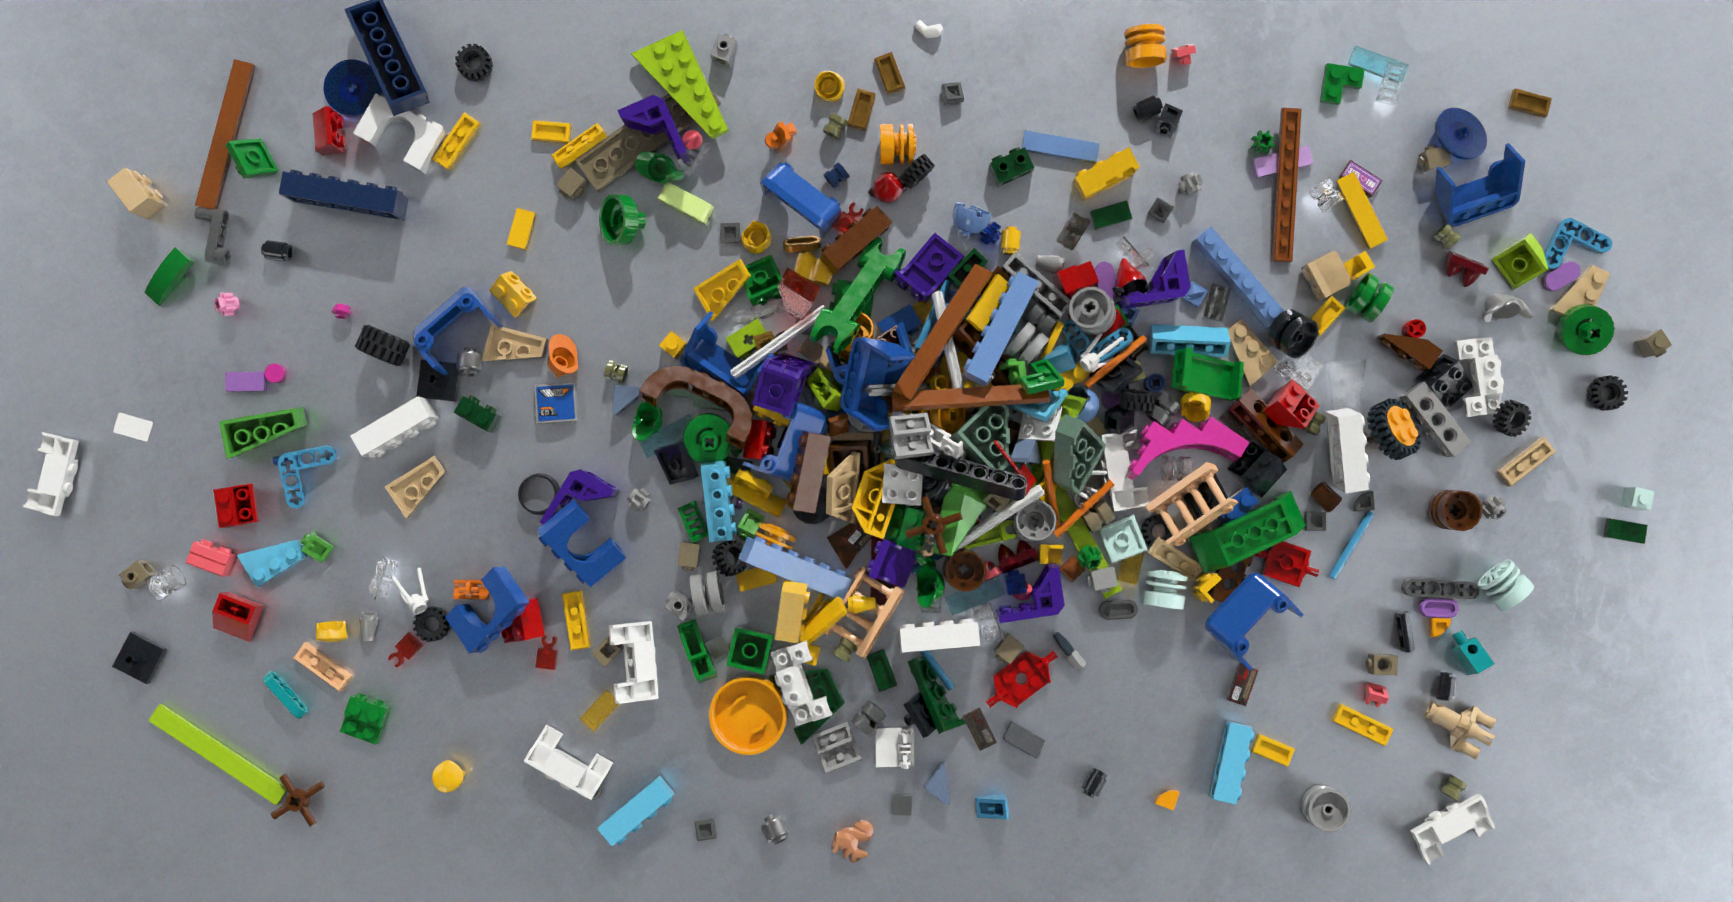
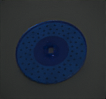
(339, 81)
(1461, 133)

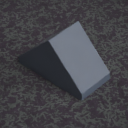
(624, 397)
(1026, 452)
(938, 784)

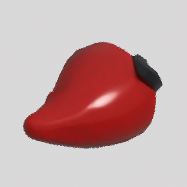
(887, 187)
(1129, 280)

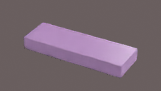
(1267, 164)

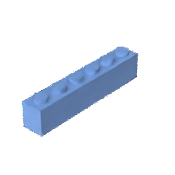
(1238, 276)
(1001, 328)
(795, 568)

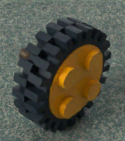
(1393, 429)

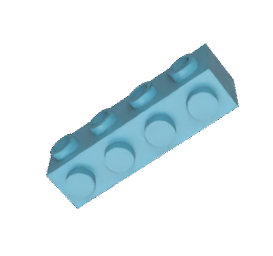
(1203, 340)
(717, 501)
(1231, 762)
(635, 811)

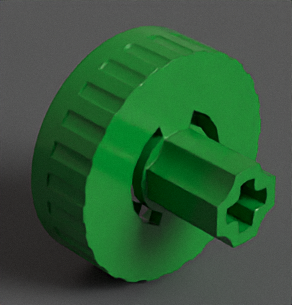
(620, 226)
(1585, 342)
(705, 451)

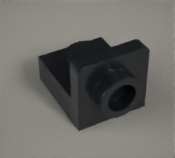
(1168, 120)

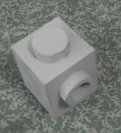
(724, 49)
(1102, 579)
(679, 605)

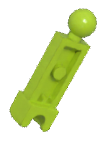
(994, 535)

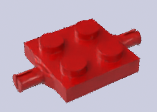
(1287, 563)

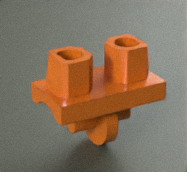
(780, 136)
(470, 590)

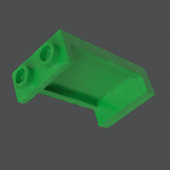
(1207, 375)

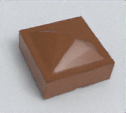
(838, 425)
(1071, 568)

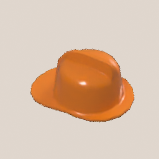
(562, 355)

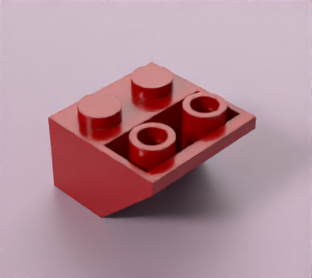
(329, 131)
(1291, 406)
(760, 440)
(236, 506)
(236, 615)
(526, 625)

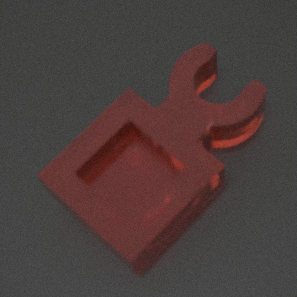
(844, 220)
(406, 647)
(547, 656)

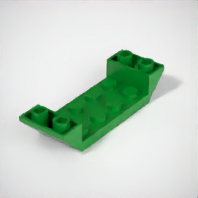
(1248, 533)

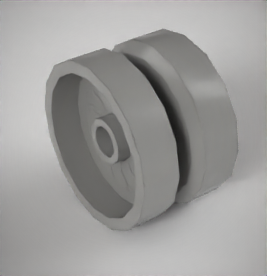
(1092, 310)
(1025, 346)
(705, 594)
(1326, 808)

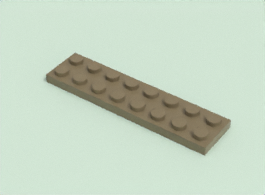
(619, 150)

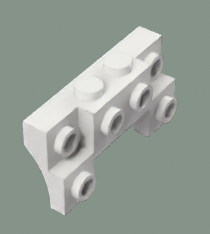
(1484, 375)
(942, 441)
(1115, 462)
(56, 475)
(639, 662)
(794, 684)
(565, 768)
(1450, 823)

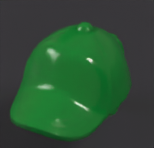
(657, 167)
(647, 421)
(929, 581)

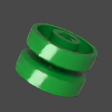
(1370, 297)

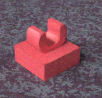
(1183, 53)
(1375, 693)

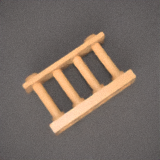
(1175, 495)
(884, 613)

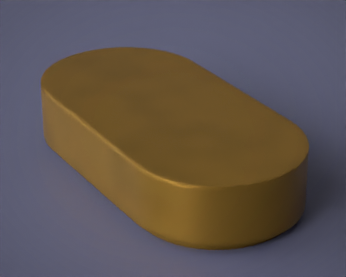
(802, 244)

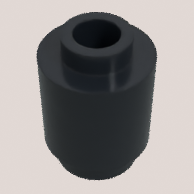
(1147, 108)
(277, 250)
(1445, 686)
(1094, 783)

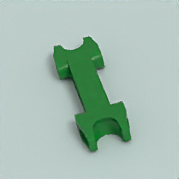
(842, 319)

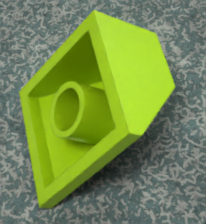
(1522, 261)

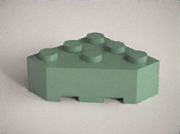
(981, 431)
(1075, 454)

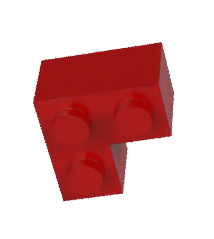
(1075, 278)

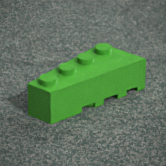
(253, 431)

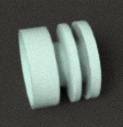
(1505, 585)
(1165, 589)

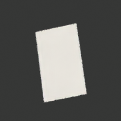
(133, 427)

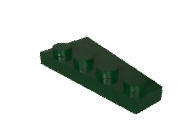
(940, 709)

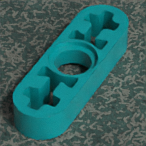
(285, 694)

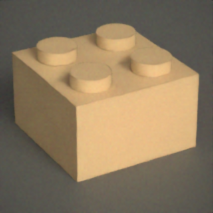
(136, 193)

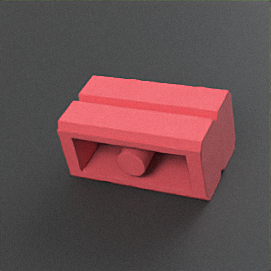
(211, 558)

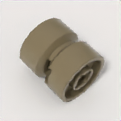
(1098, 515)

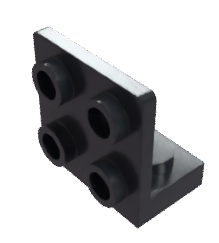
(1446, 380)

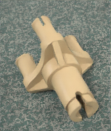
(1462, 726)

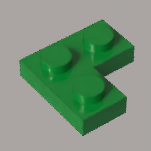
(1336, 78)
(1044, 378)

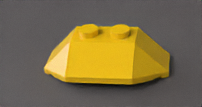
(868, 504)

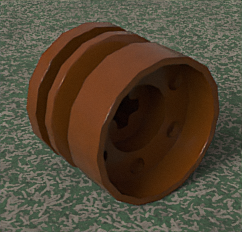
(1465, 510)
(969, 579)

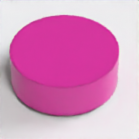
(275, 373)

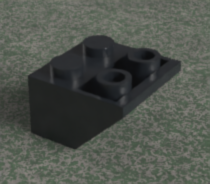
(1257, 469)

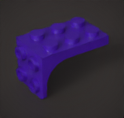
(928, 268)
(892, 563)

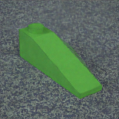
(970, 504)

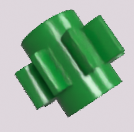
(1263, 137)
(1089, 557)

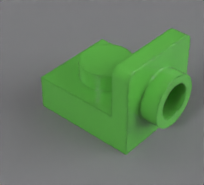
(1016, 370)
(749, 524)
(315, 546)

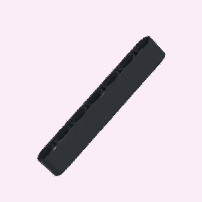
(967, 474)

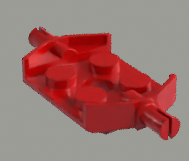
(1036, 674)

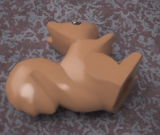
(848, 840)

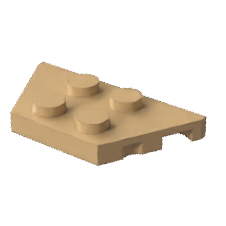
(842, 488)

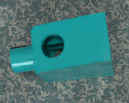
(1471, 654)

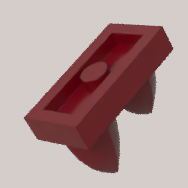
(1472, 271)
(1009, 561)

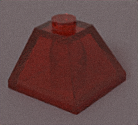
(797, 293)

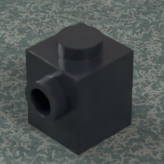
(1118, 419)

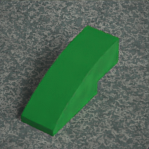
(168, 275)
(696, 651)

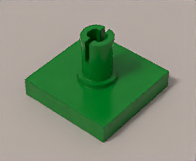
(251, 158)

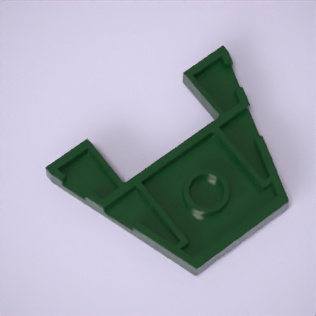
(821, 684)

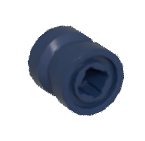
(836, 175)
(1150, 383)

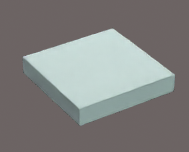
(1122, 539)

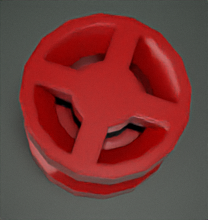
(1418, 328)

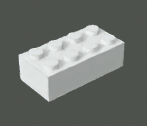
(395, 427)
(1347, 450)
(943, 636)

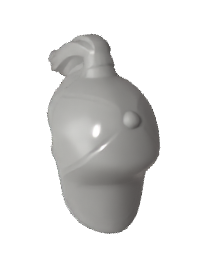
(1504, 307)

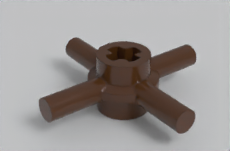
(942, 522)
(293, 794)

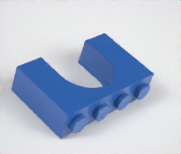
(589, 566)
(508, 602)

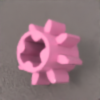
(226, 304)

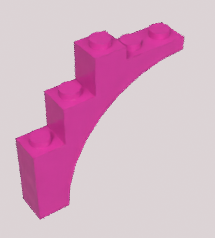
(1208, 436)

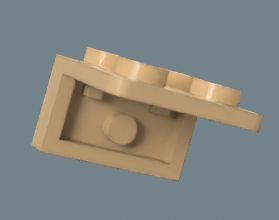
(1326, 275)

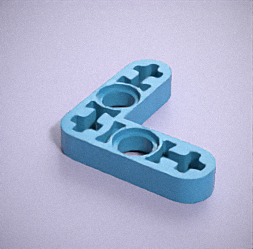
(1569, 236)
(1123, 344)
(298, 464)

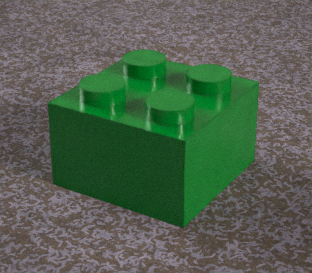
(750, 649)

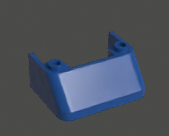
(1482, 196)
(801, 197)
(462, 302)
(708, 357)
(868, 366)
(893, 371)
(802, 419)
(1242, 611)

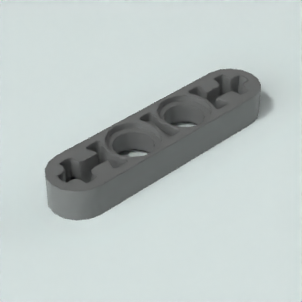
(1440, 591)

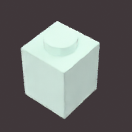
(1637, 498)

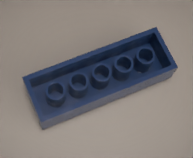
(387, 56)
(343, 195)

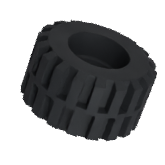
(382, 345)

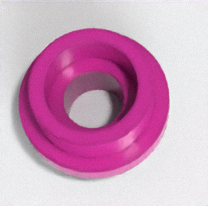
(341, 311)

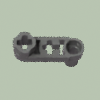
(219, 222)

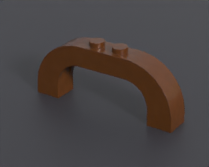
(707, 388)

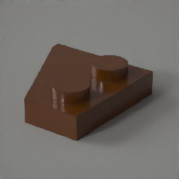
(843, 550)

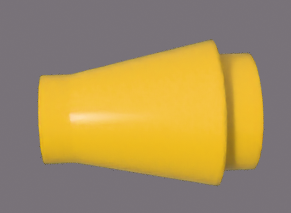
(861, 603)

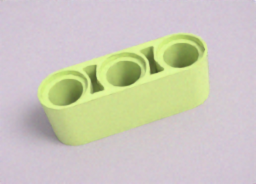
(685, 203)

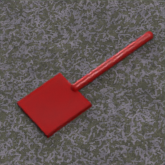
(1023, 470)

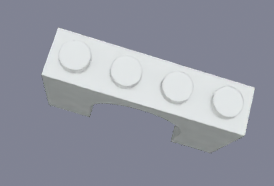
(427, 135)

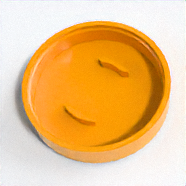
(748, 714)

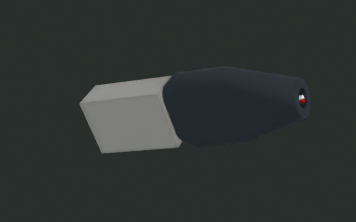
(1073, 656)

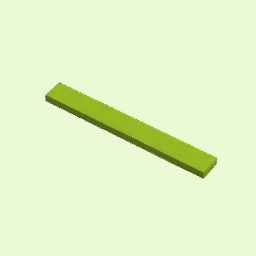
(1078, 531)
(218, 754)

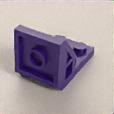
(653, 117)
(1170, 275)
(782, 382)
(592, 489)
(1046, 586)

